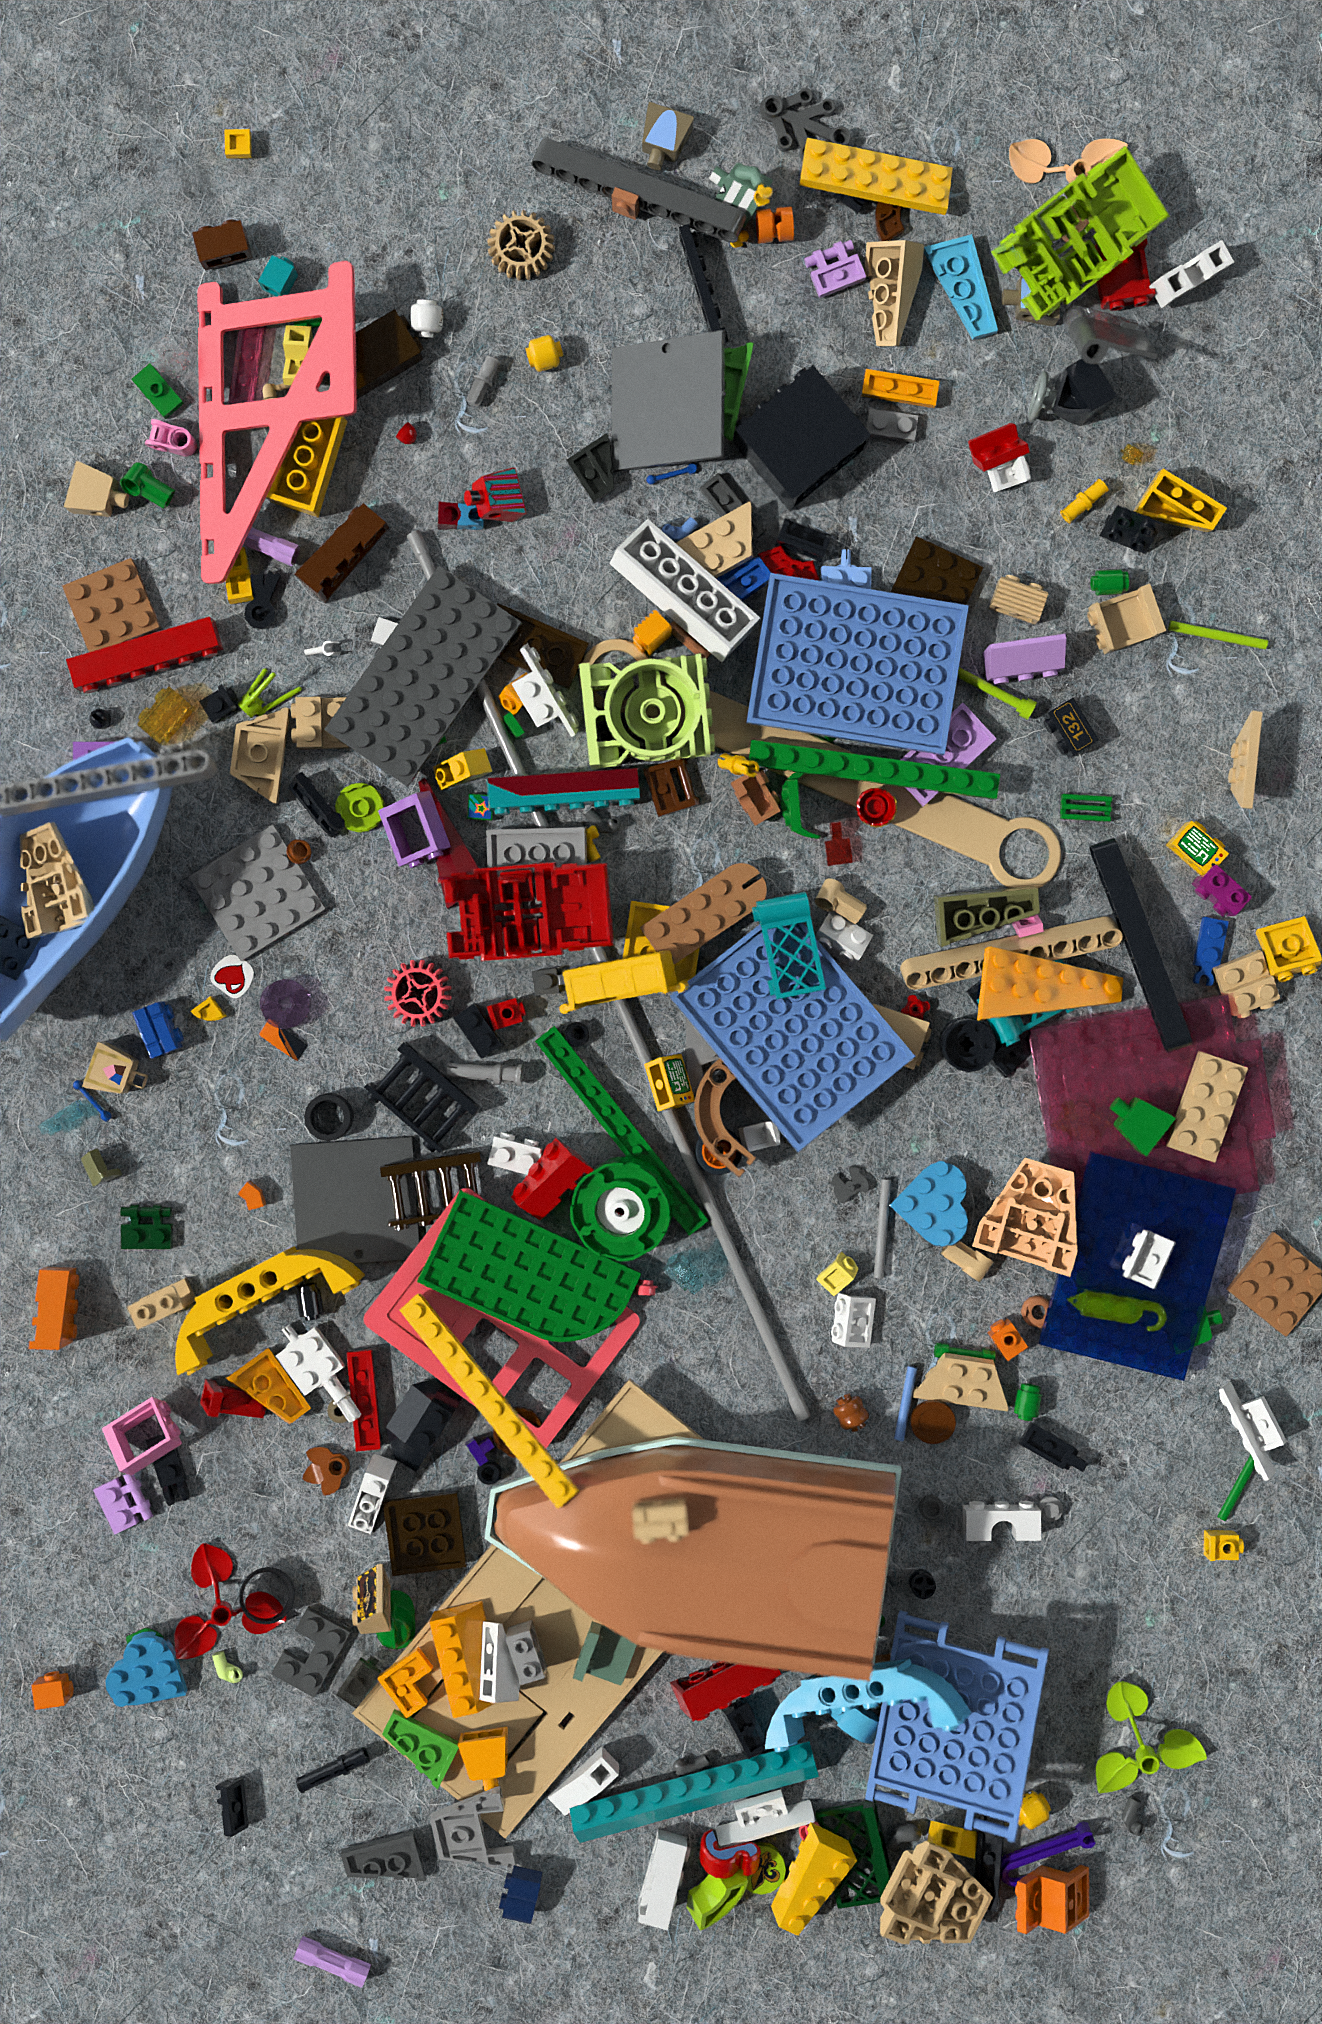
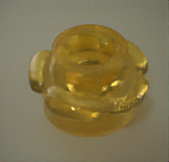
(1131, 454)

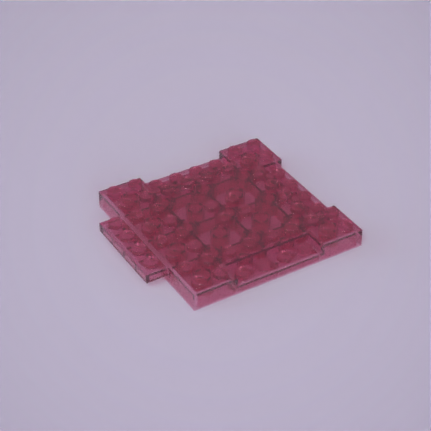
(1121, 1055)

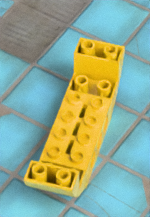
(217, 1306)

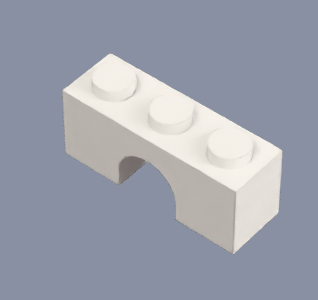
(1192, 274)
(980, 1519)

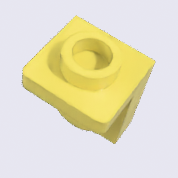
(838, 1274)

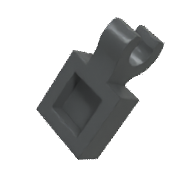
(547, 981)

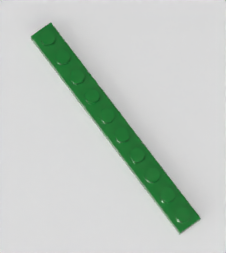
(875, 769)
(617, 1123)

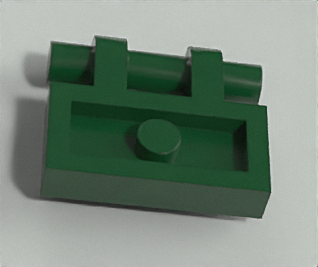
(146, 1235)

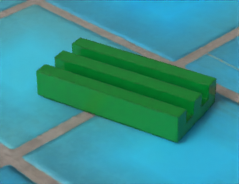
(1106, 809)

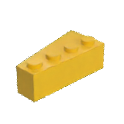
(812, 1878)

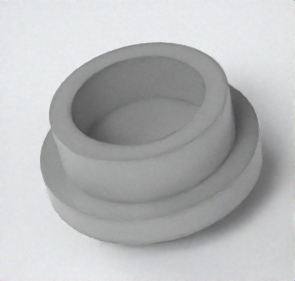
(1050, 1508)

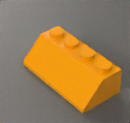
(459, 1649)

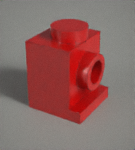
(496, 1013)

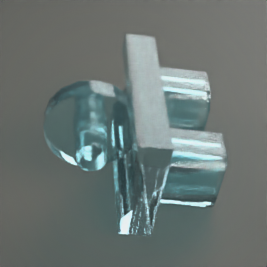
(684, 1273)

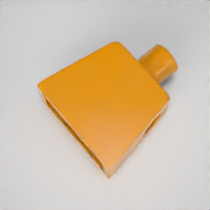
(485, 1755)

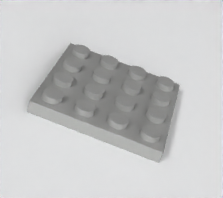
(534, 846)
(257, 893)

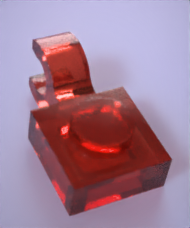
(838, 849)

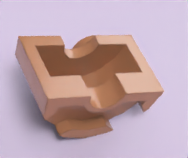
(755, 797)

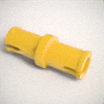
(1084, 501)
(738, 765)

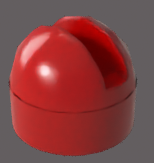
(407, 434)

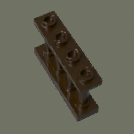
(418, 1169)

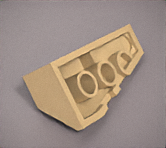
(893, 280)

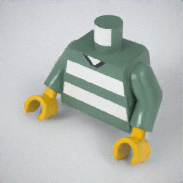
(742, 189)

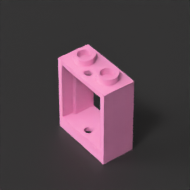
(119, 1444)

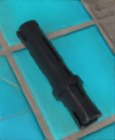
(342, 1765)

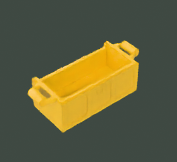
(620, 980)

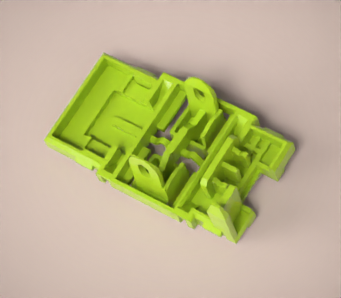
(1116, 204)

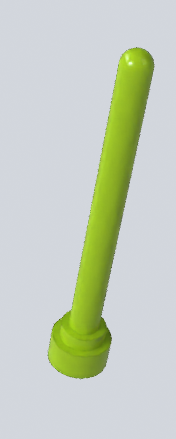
(1023, 706)

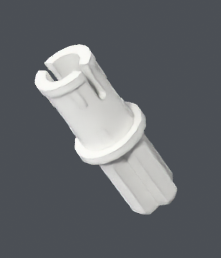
(342, 1398)

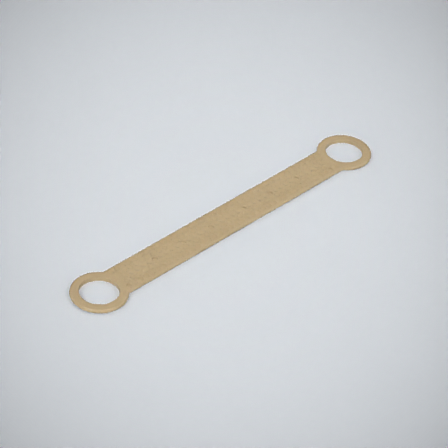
(941, 820)

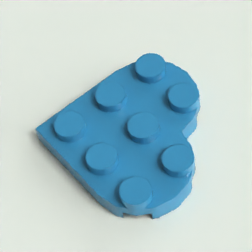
(934, 1204)
(146, 1672)

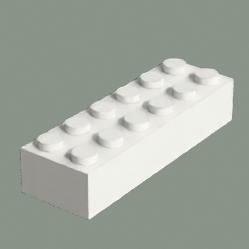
(684, 590)

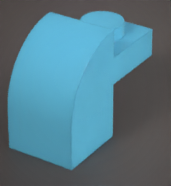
(858, 1723)

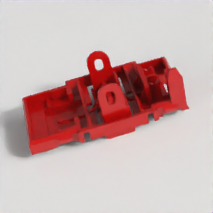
(572, 910)

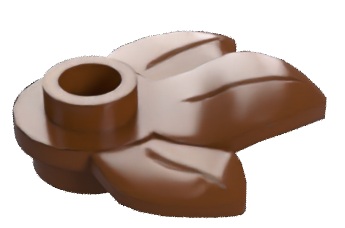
(323, 1471)

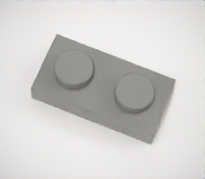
(892, 425)

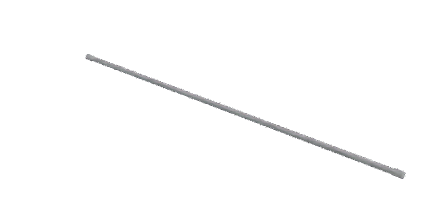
(795, 1398)

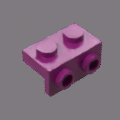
(1221, 891)

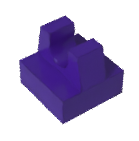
(479, 1449)

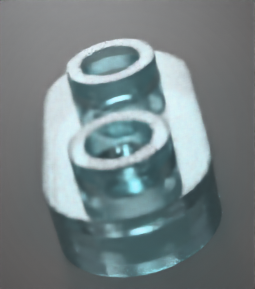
(53, 1124)

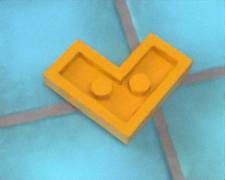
(401, 1678)

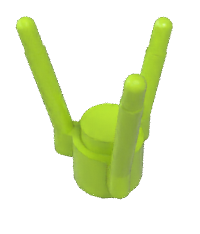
(252, 702)

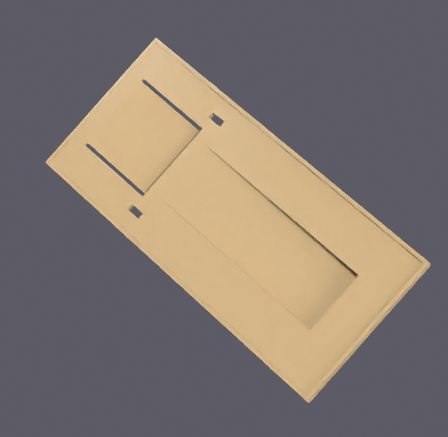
(517, 1595)

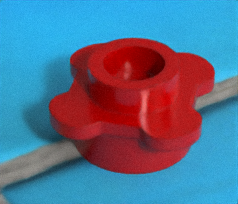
(922, 1006)

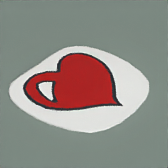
(232, 976)

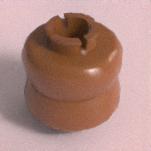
(851, 1412)

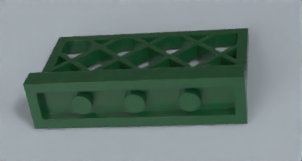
(875, 1844)

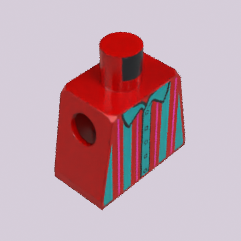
(497, 496)

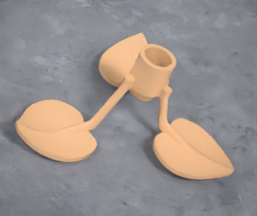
(1032, 156)

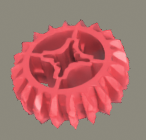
(423, 1003)

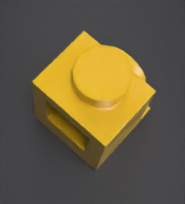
(1216, 1539)

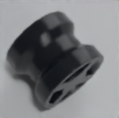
(923, 1589)

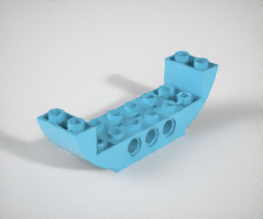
(888, 1682)

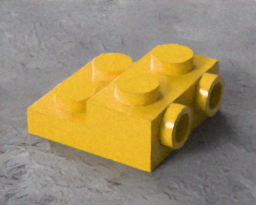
(1289, 949)

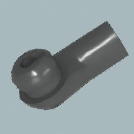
(603, 825)
(683, 1769)
(1131, 1818)
(903, 1833)

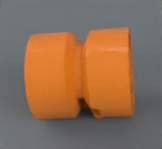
(774, 225)

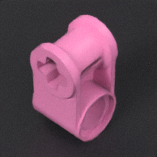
(167, 437)

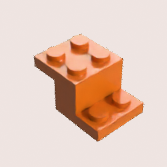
(1052, 1899)

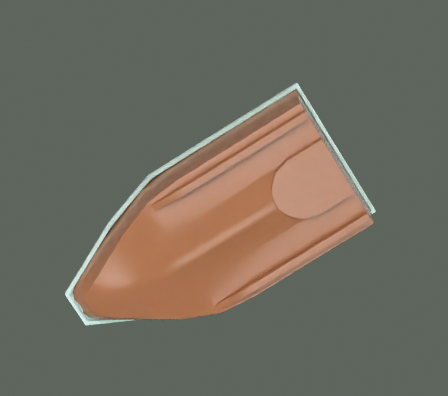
(775, 1561)

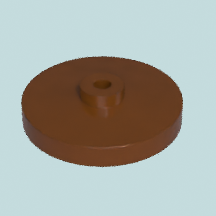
(933, 1421)

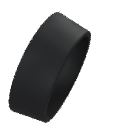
(291, 1596)

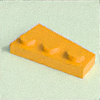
(271, 1386)

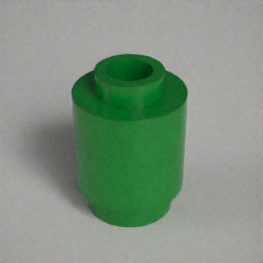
(1109, 582)
(1028, 1401)

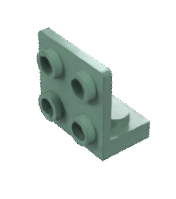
(604, 1655)

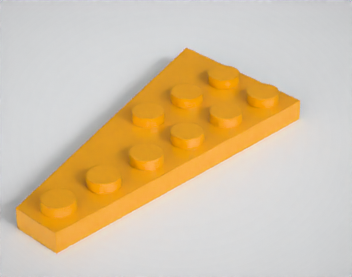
(1033, 985)

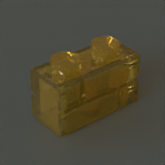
(165, 715)

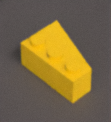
(1179, 504)

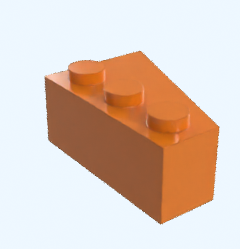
(55, 1308)

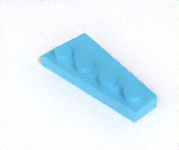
(963, 281)

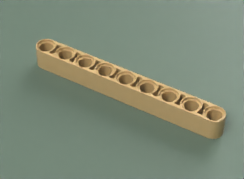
(1046, 946)

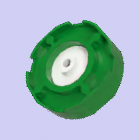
(619, 1232)

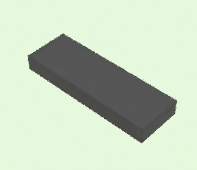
(725, 500)

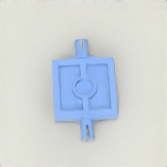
(846, 573)

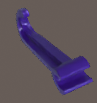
(1080, 1836)

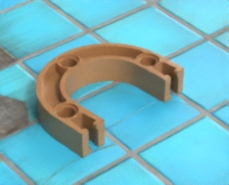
(709, 1120)

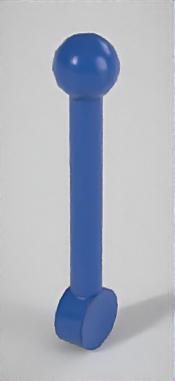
(691, 469)
(105, 1115)

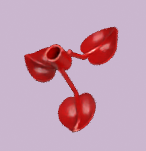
(194, 1635)

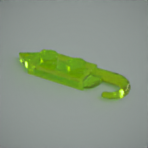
(1116, 1307)

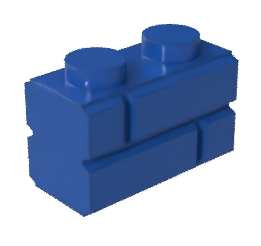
(158, 1029)

